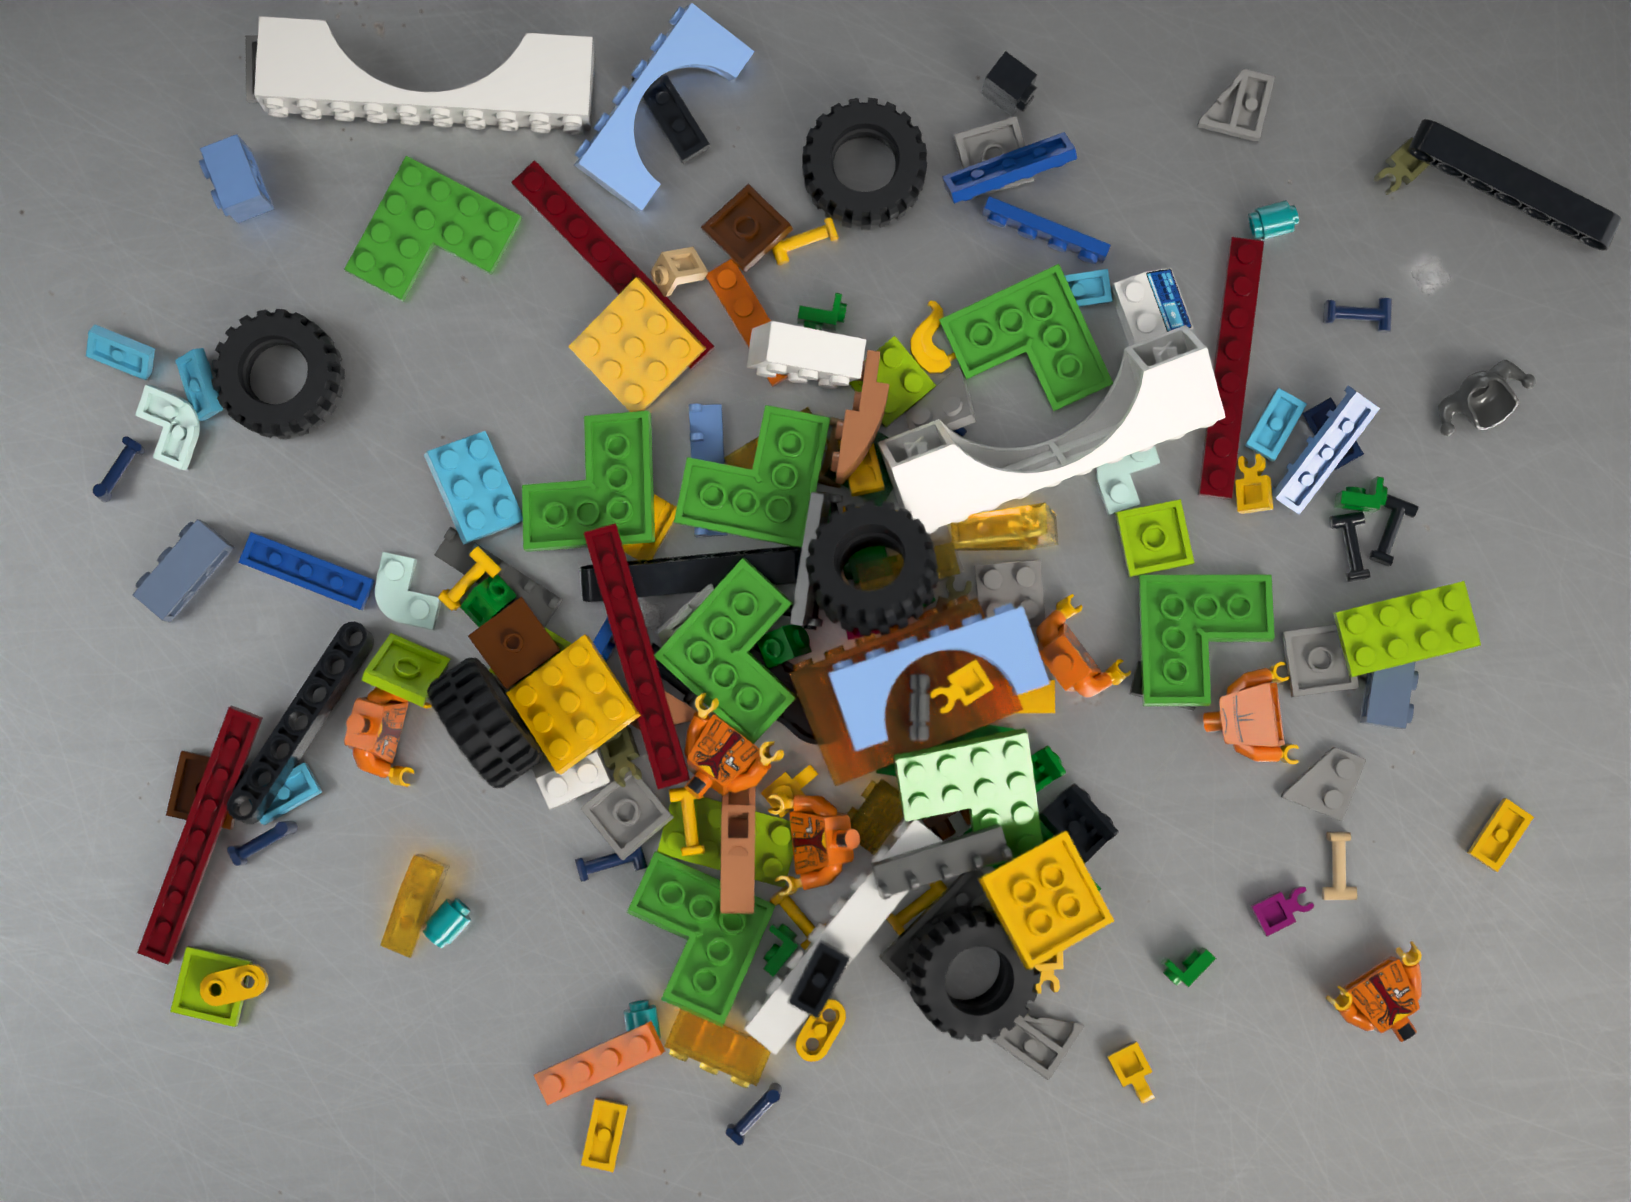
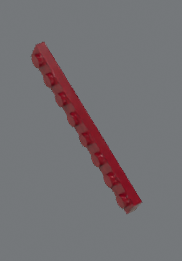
(591, 241)
(1231, 366)
(637, 656)
(199, 835)

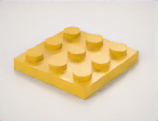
(637, 347)
(573, 704)
(1046, 900)

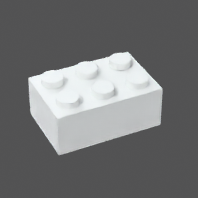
(805, 354)

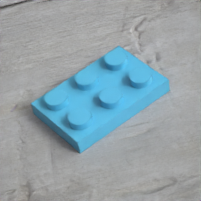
(474, 487)

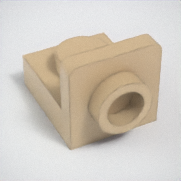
(677, 268)

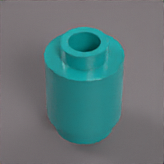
(1273, 220)
(447, 922)
(639, 1014)

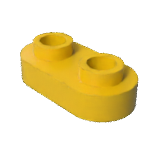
(233, 984)
(822, 1030)

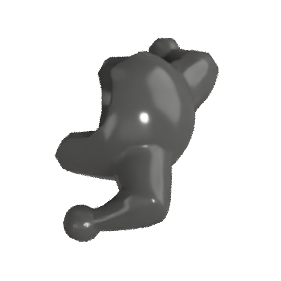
(1484, 397)

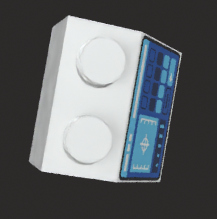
(1149, 305)

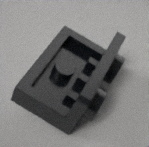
(1081, 819)

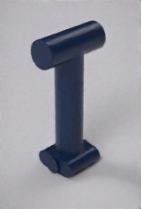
(1381, 314)
(104, 489)
(239, 854)
(609, 861)
(738, 1131)

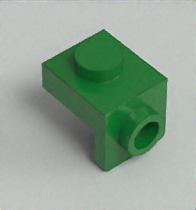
(823, 319)
(784, 644)
(1046, 767)

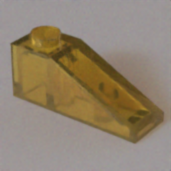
(1007, 529)
(883, 571)
(414, 904)

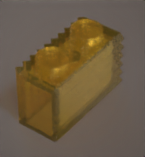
(876, 815)

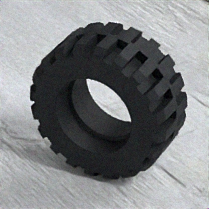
(870, 121)
(243, 349)
(865, 528)
(484, 723)
(982, 1014)

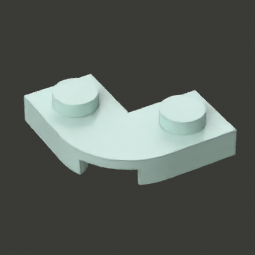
(178, 422)
(1116, 482)
(395, 597)

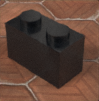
(1010, 84)
(819, 979)

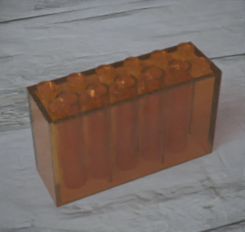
(827, 723)

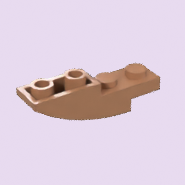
(861, 423)
(738, 852)

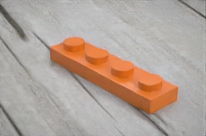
(739, 303)
(599, 1063)

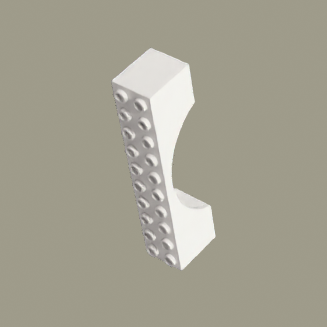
(538, 87)
(1156, 397)

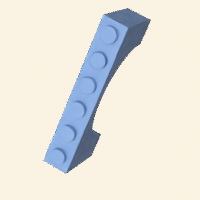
(612, 153)
(1000, 640)

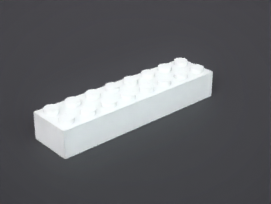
(849, 929)

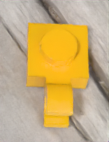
(788, 786)
(1130, 1068)

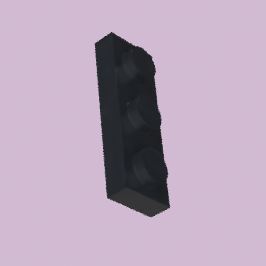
(674, 119)

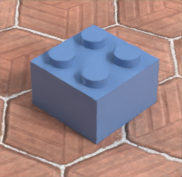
(235, 178)

